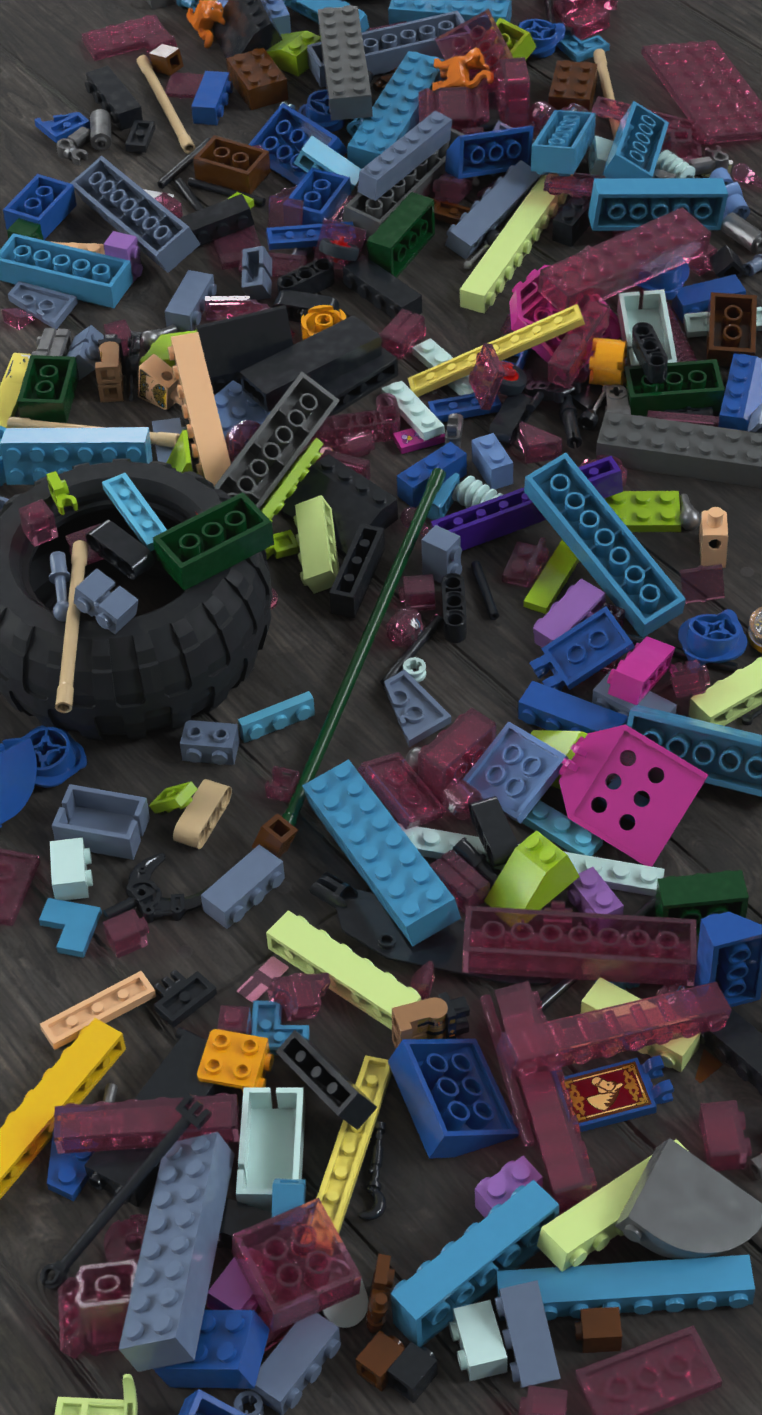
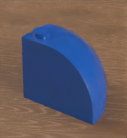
(17, 775)

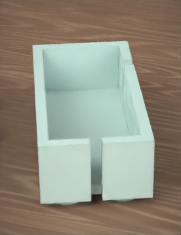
(654, 312)
(269, 1143)

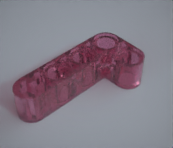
(379, 422)

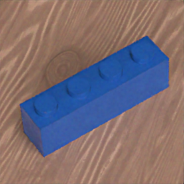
(564, 712)

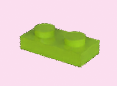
(174, 797)

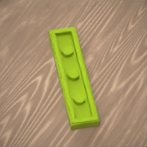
(551, 579)

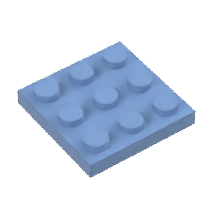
(237, 406)
(516, 771)

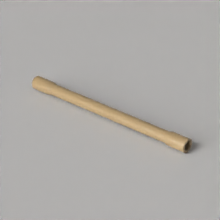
(600, 59)
(183, 138)
(160, 438)
(65, 690)

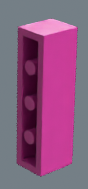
(640, 670)

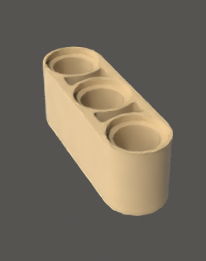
(202, 814)

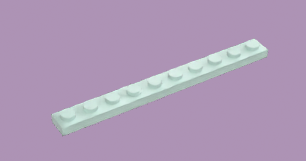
(616, 874)

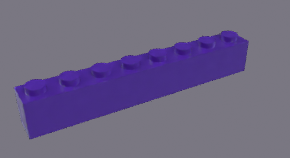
(517, 511)

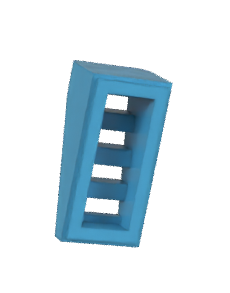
(444, 498)

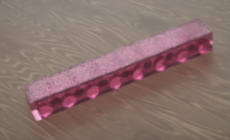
(613, 1030)

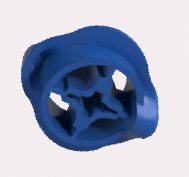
(544, 35)
(318, 111)
(670, 281)
(713, 637)
(54, 761)

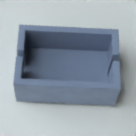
(105, 820)

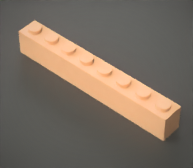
(199, 406)

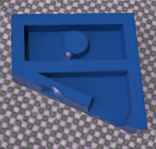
(62, 125)
(67, 1172)

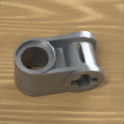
(617, 399)

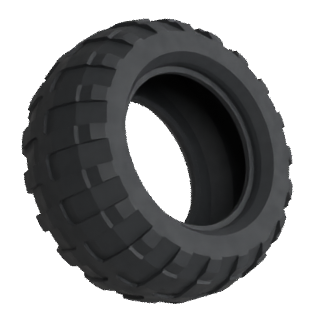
(157, 664)

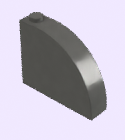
(687, 1208)

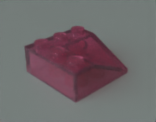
(296, 1264)

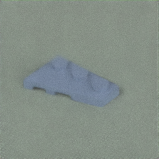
(43, 303)
(414, 708)

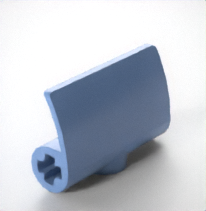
(735, 200)

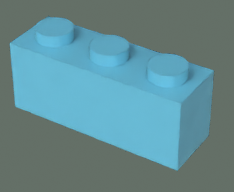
(322, 157)

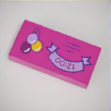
(410, 441)

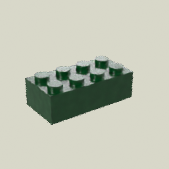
(403, 234)
(687, 384)
(213, 541)

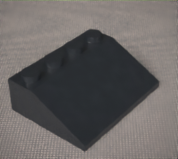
(246, 27)
(242, 342)
(349, 495)

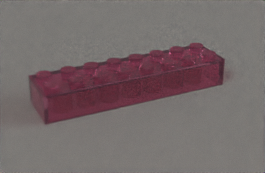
(624, 260)
(579, 946)
(550, 1108)

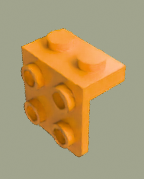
(235, 1060)

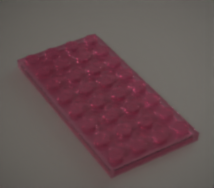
(708, 90)

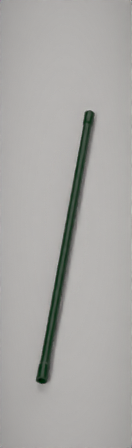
(297, 800)

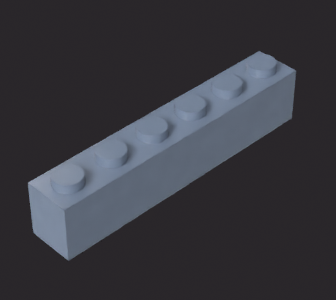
(404, 155)
(492, 209)

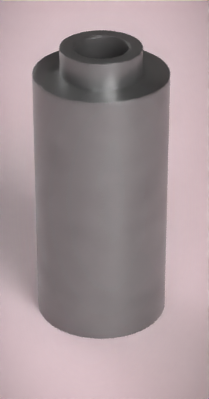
(100, 129)
(742, 232)

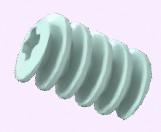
(674, 165)
(473, 492)

